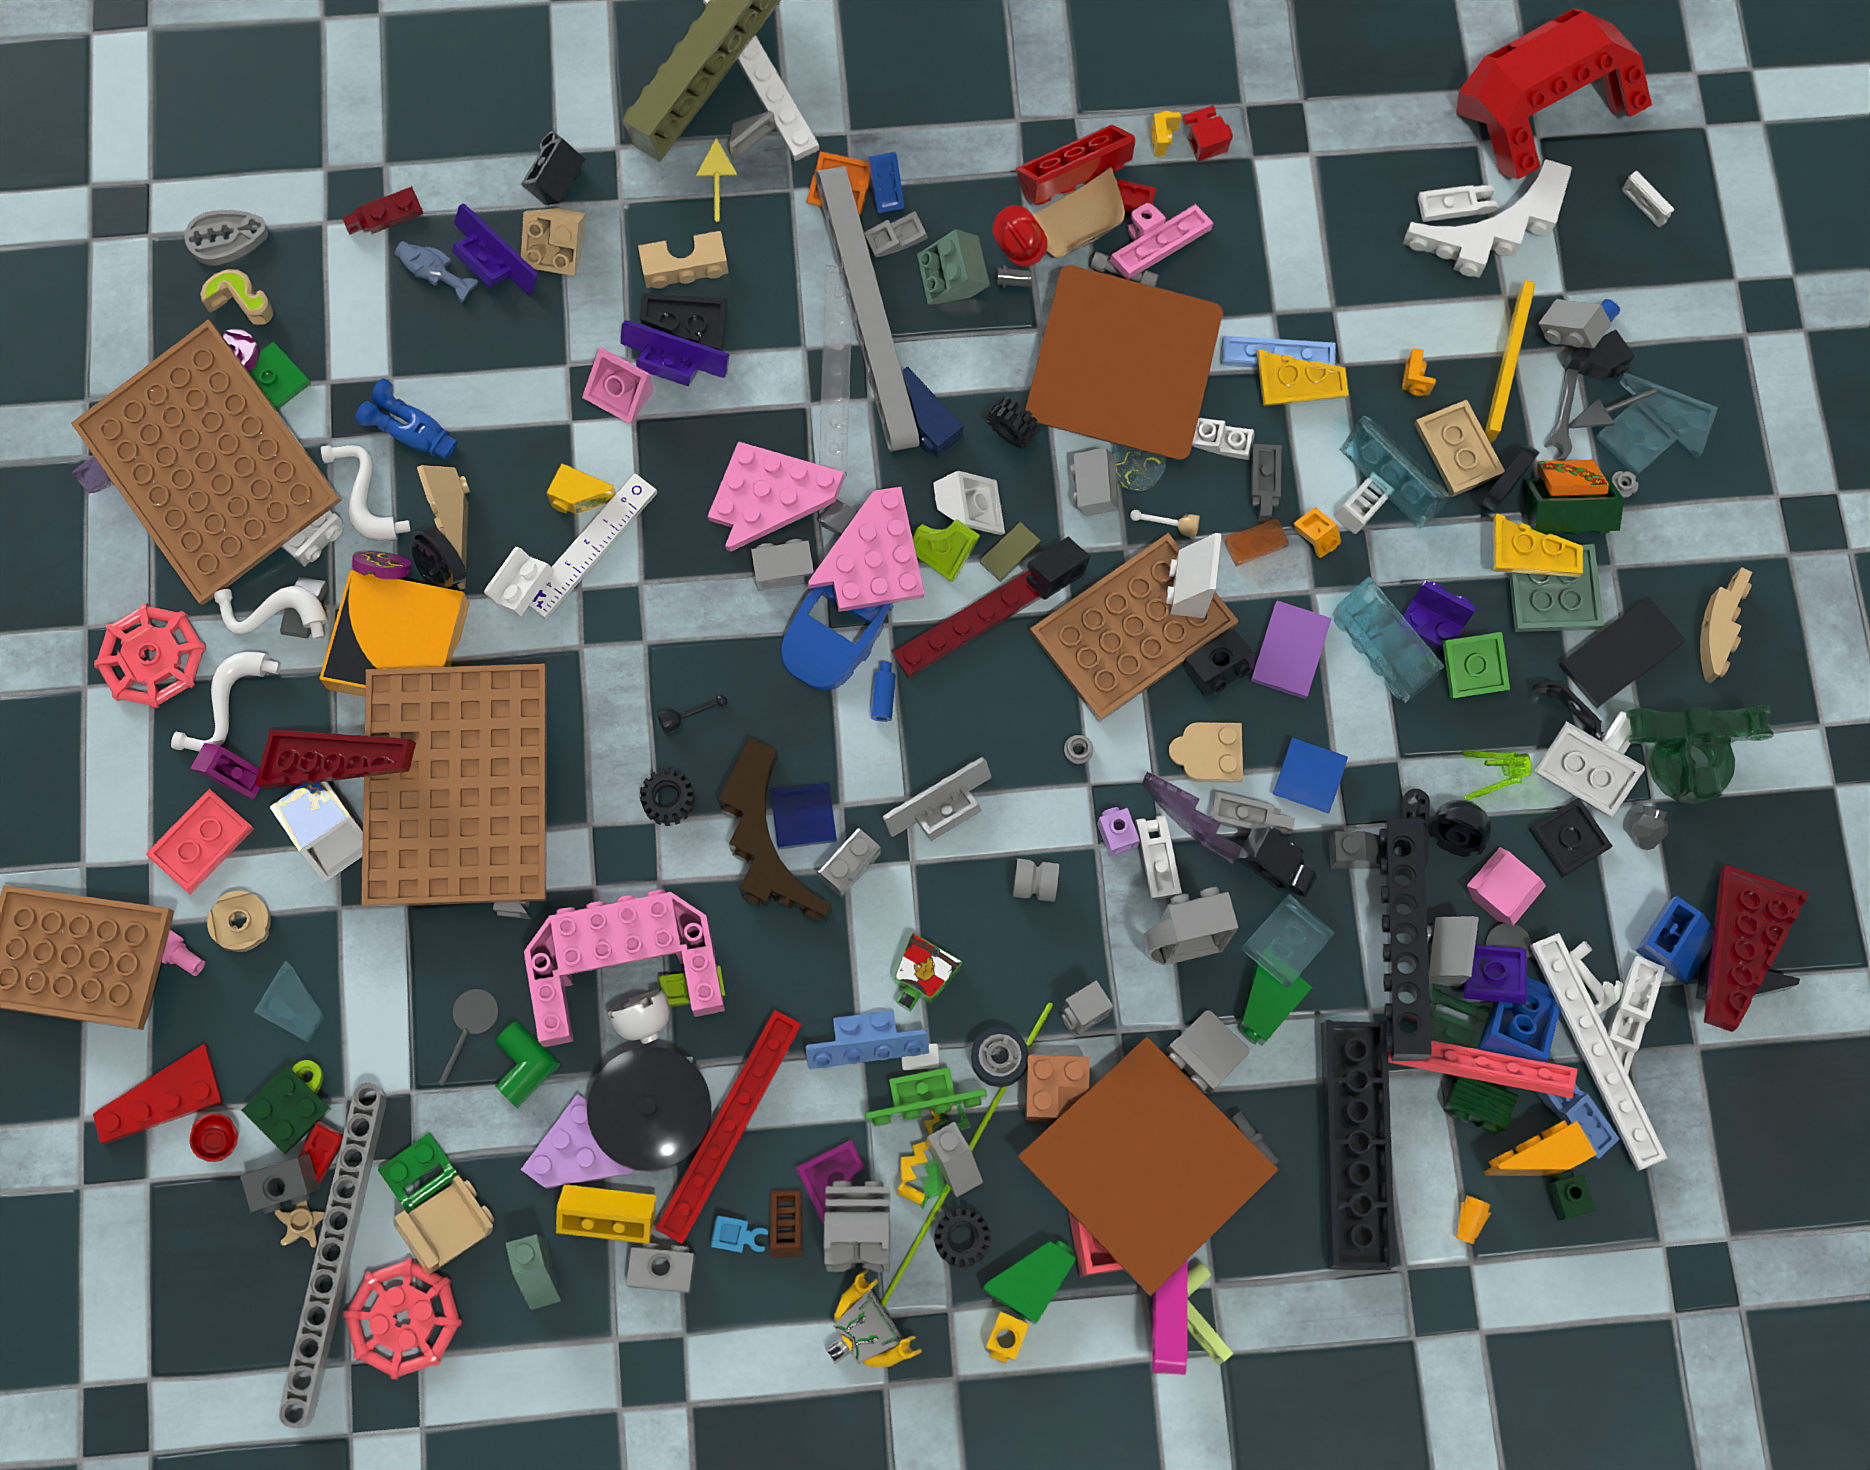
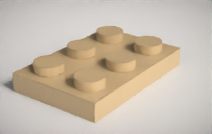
(1459, 448)

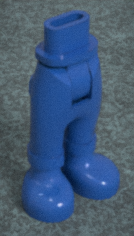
(421, 431)

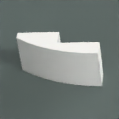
(1222, 439)

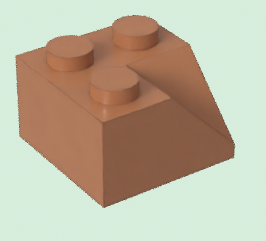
(1054, 1085)

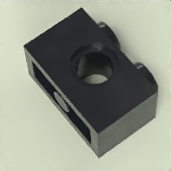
(1227, 650)

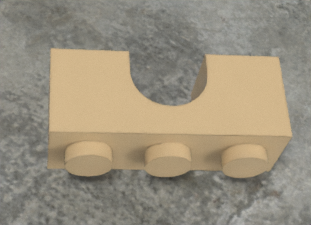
(663, 269)

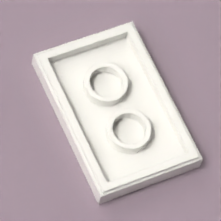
(1589, 769)

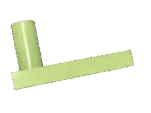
(1197, 1324)

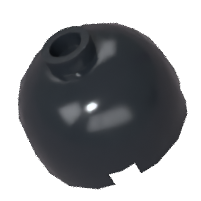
(1461, 827)

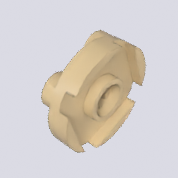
(224, 913)

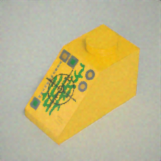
(578, 491)

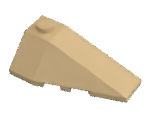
(449, 504)

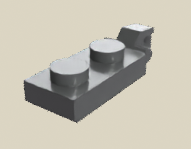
(1265, 478)

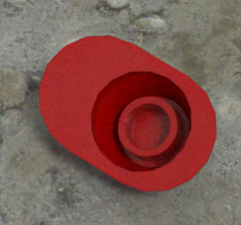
(1020, 236)

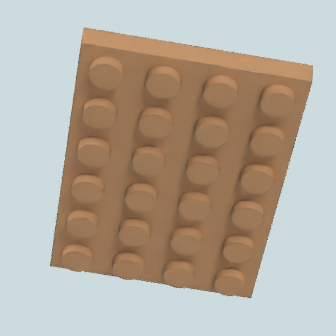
(1122, 634)
(80, 956)

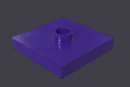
(1498, 975)

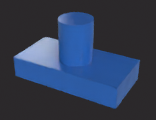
(886, 182)

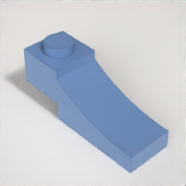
(1587, 1114)

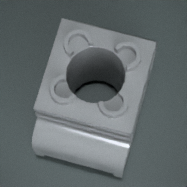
(857, 1227)

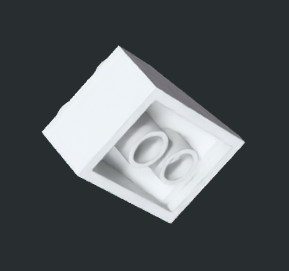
(1194, 577)

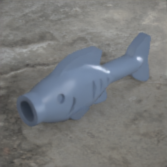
(431, 265)

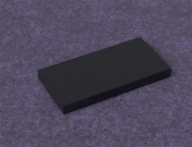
(1622, 652)

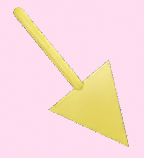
(716, 165)

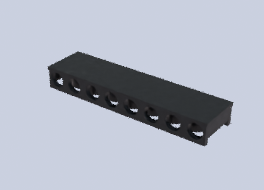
(1357, 1146)

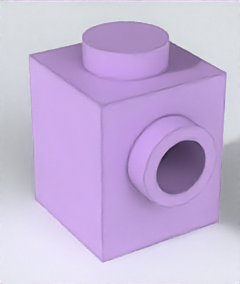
(1118, 831)

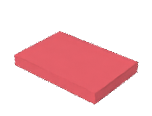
(199, 841)

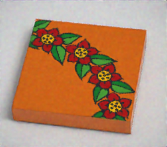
(1572, 477)

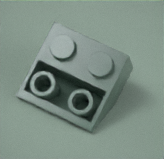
(953, 268)

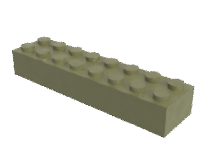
(693, 72)

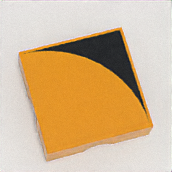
(391, 628)

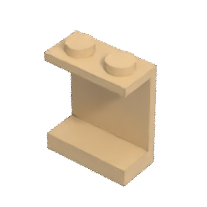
(444, 1225)

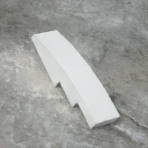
(1634, 1008)

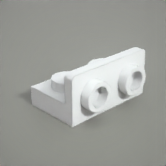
(309, 542)
(518, 582)

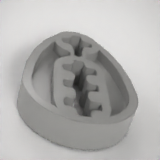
(222, 251)

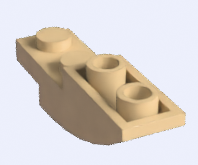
(1718, 626)

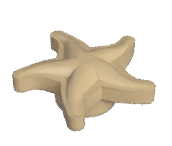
(300, 1224)

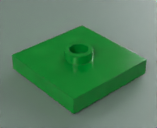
(278, 376)

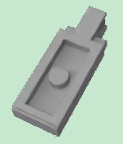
(1249, 814)

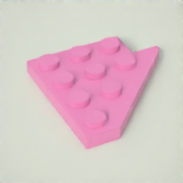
(873, 557)

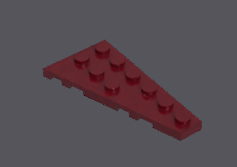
(1747, 936)

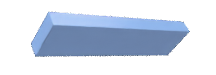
(1243, 350)

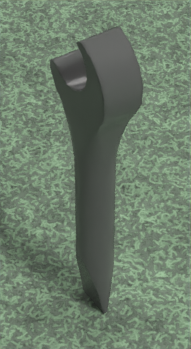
(1560, 436)

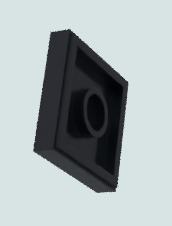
(1570, 837)

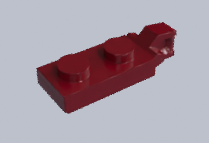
(384, 212)

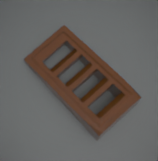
(787, 1250)

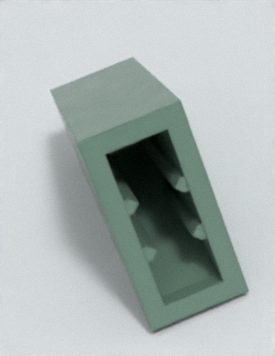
(534, 1271)

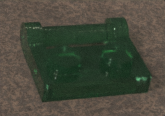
(1451, 1029)

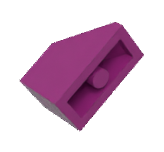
(227, 770)

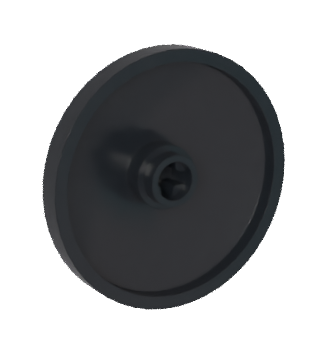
(649, 1109)

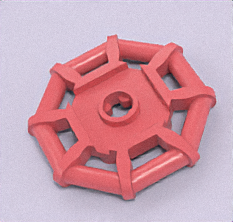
(161, 667)
(384, 1323)

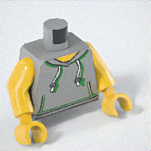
(867, 1329)

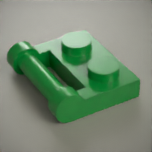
(412, 1166)

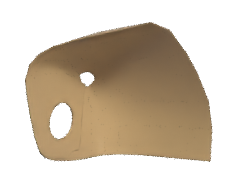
(1082, 215)

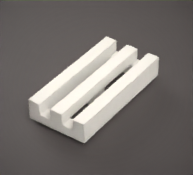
(1647, 199)

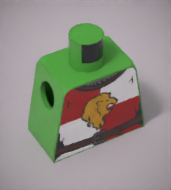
(924, 972)

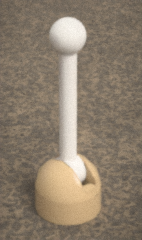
(1187, 524)

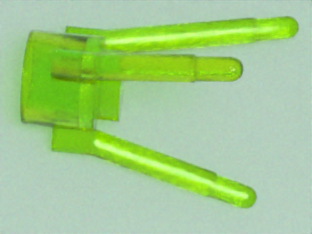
(1512, 765)

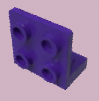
(1438, 614)

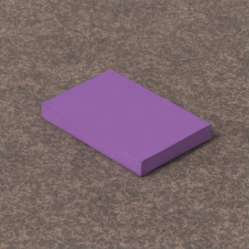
(1291, 649)

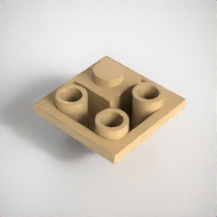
(553, 239)

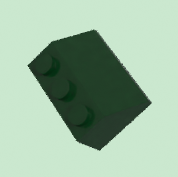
(1572, 512)

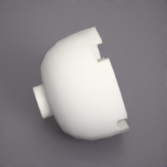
(641, 1016)

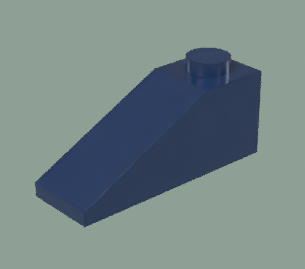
(935, 423)

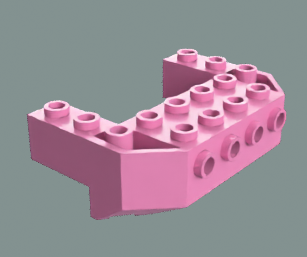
(616, 936)

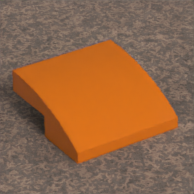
(858, 175)

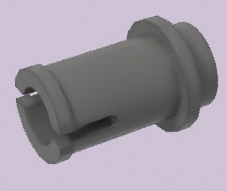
(1013, 277)

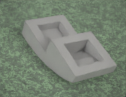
(899, 235)

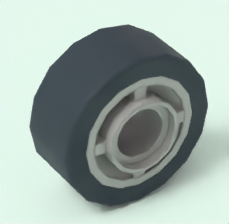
(999, 1039)

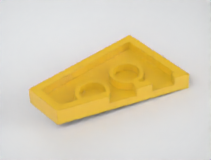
(1297, 381)
(1531, 552)

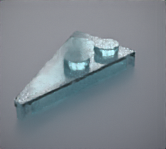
(1682, 414)

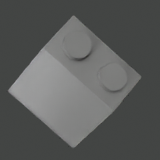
(1451, 949)

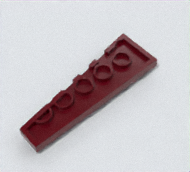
(321, 757)

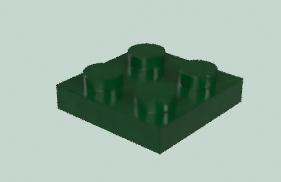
(286, 1109)

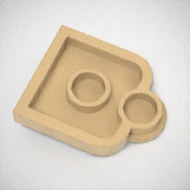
(1210, 752)

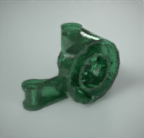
(1699, 727)

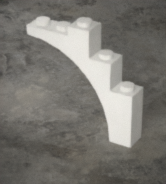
(1503, 233)

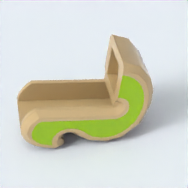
(236, 284)

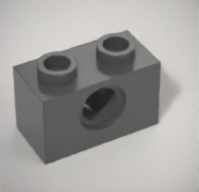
(262, 1186)

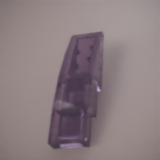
(1181, 808)

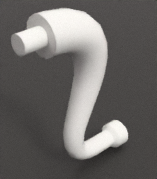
(360, 517)
(294, 597)
(225, 676)

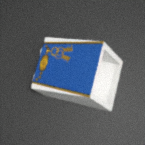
(320, 828)

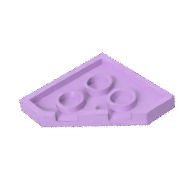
(571, 1153)

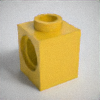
(1016, 1327)

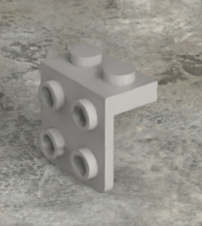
(1207, 1051)

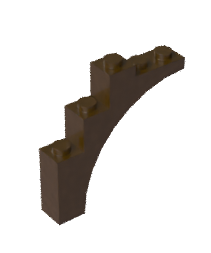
(767, 876)

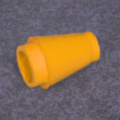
(1472, 1219)

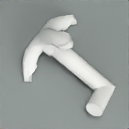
(1605, 995)

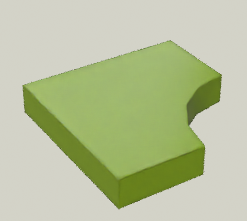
(945, 548)

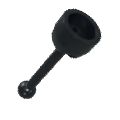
(671, 720)

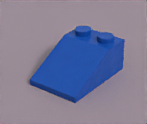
(1523, 1028)

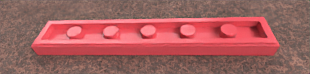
(1498, 1069)

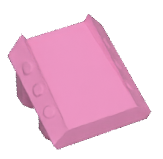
(1505, 887)

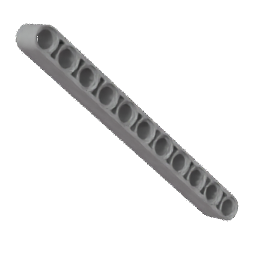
(867, 309)
(339, 1268)

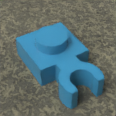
(732, 1235)

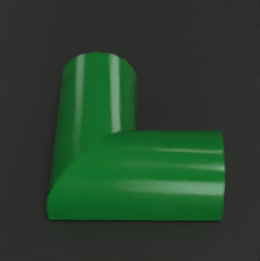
(532, 1062)

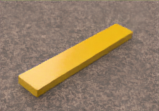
(1509, 360)

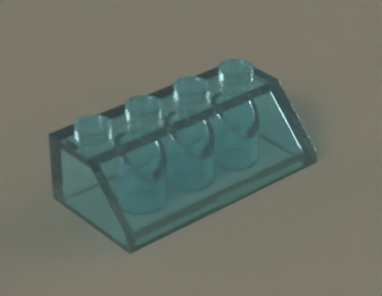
(1394, 472)
(1387, 640)

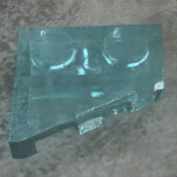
(290, 1004)

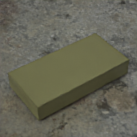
(1010, 551)

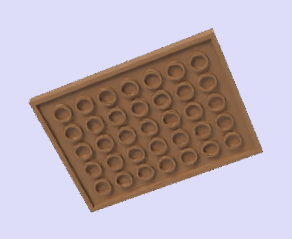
(206, 462)

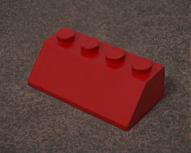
(1075, 164)

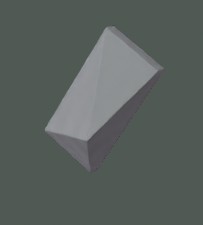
(749, 132)

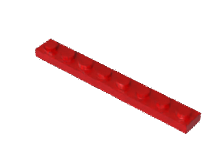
(728, 1127)

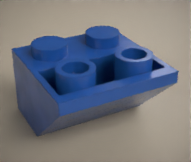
(1678, 939)

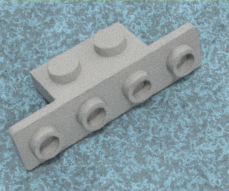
(941, 805)

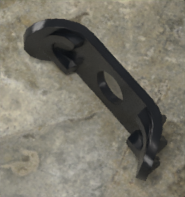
(1565, 695)

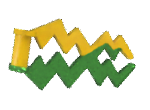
(936, 1185)

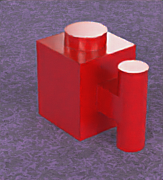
(1207, 135)

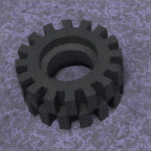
(1013, 422)
(655, 784)
(948, 1251)

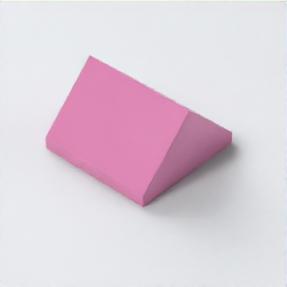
(617, 386)

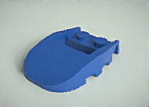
(822, 655)

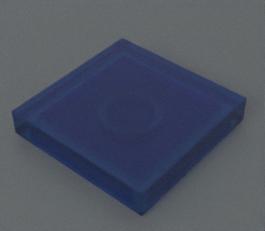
(803, 816)

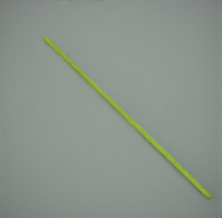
(919, 1238)

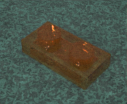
(1256, 542)

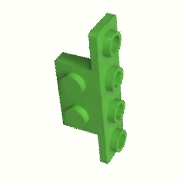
(923, 1093)

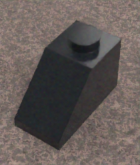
(1607, 359)

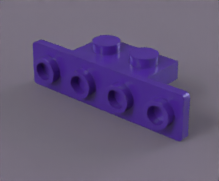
(489, 254)
(671, 355)

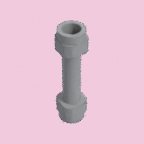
(1102, 262)

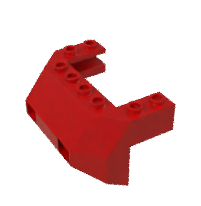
(1543, 70)

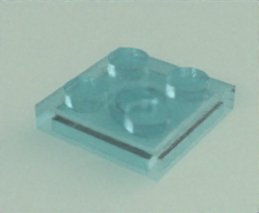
(1637, 437)

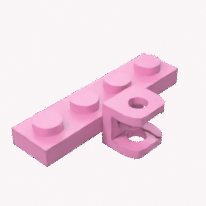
(1158, 238)

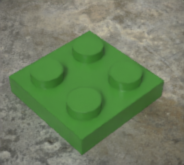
(1476, 665)

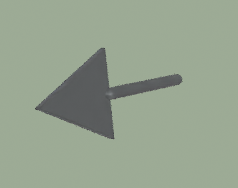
(1598, 415)

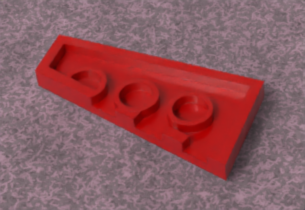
(169, 1095)

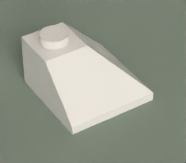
(970, 500)

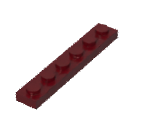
(966, 625)

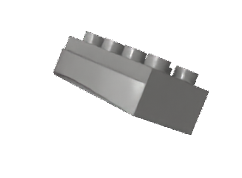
(1192, 928)

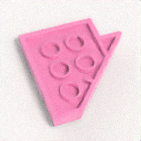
(769, 492)

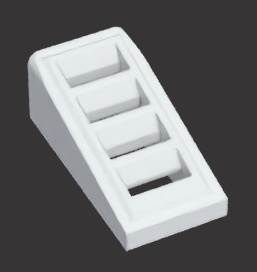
(1353, 516)

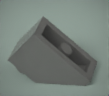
(1355, 850)

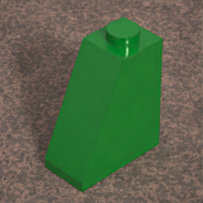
(1269, 1004)
(1033, 1280)

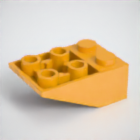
(1557, 1152)

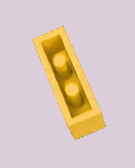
(606, 1214)

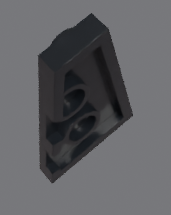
(686, 317)

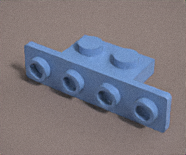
(865, 1040)

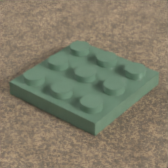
(1558, 601)

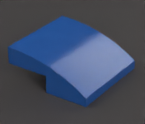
(1310, 775)

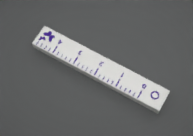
(593, 544)

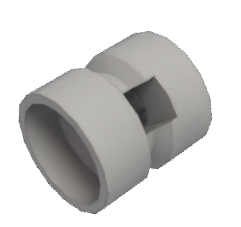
(1036, 880)

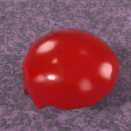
(213, 1137)

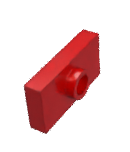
(1135, 195)
(323, 1147)

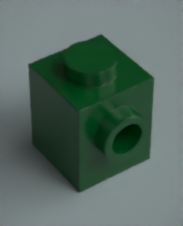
(1570, 1196)

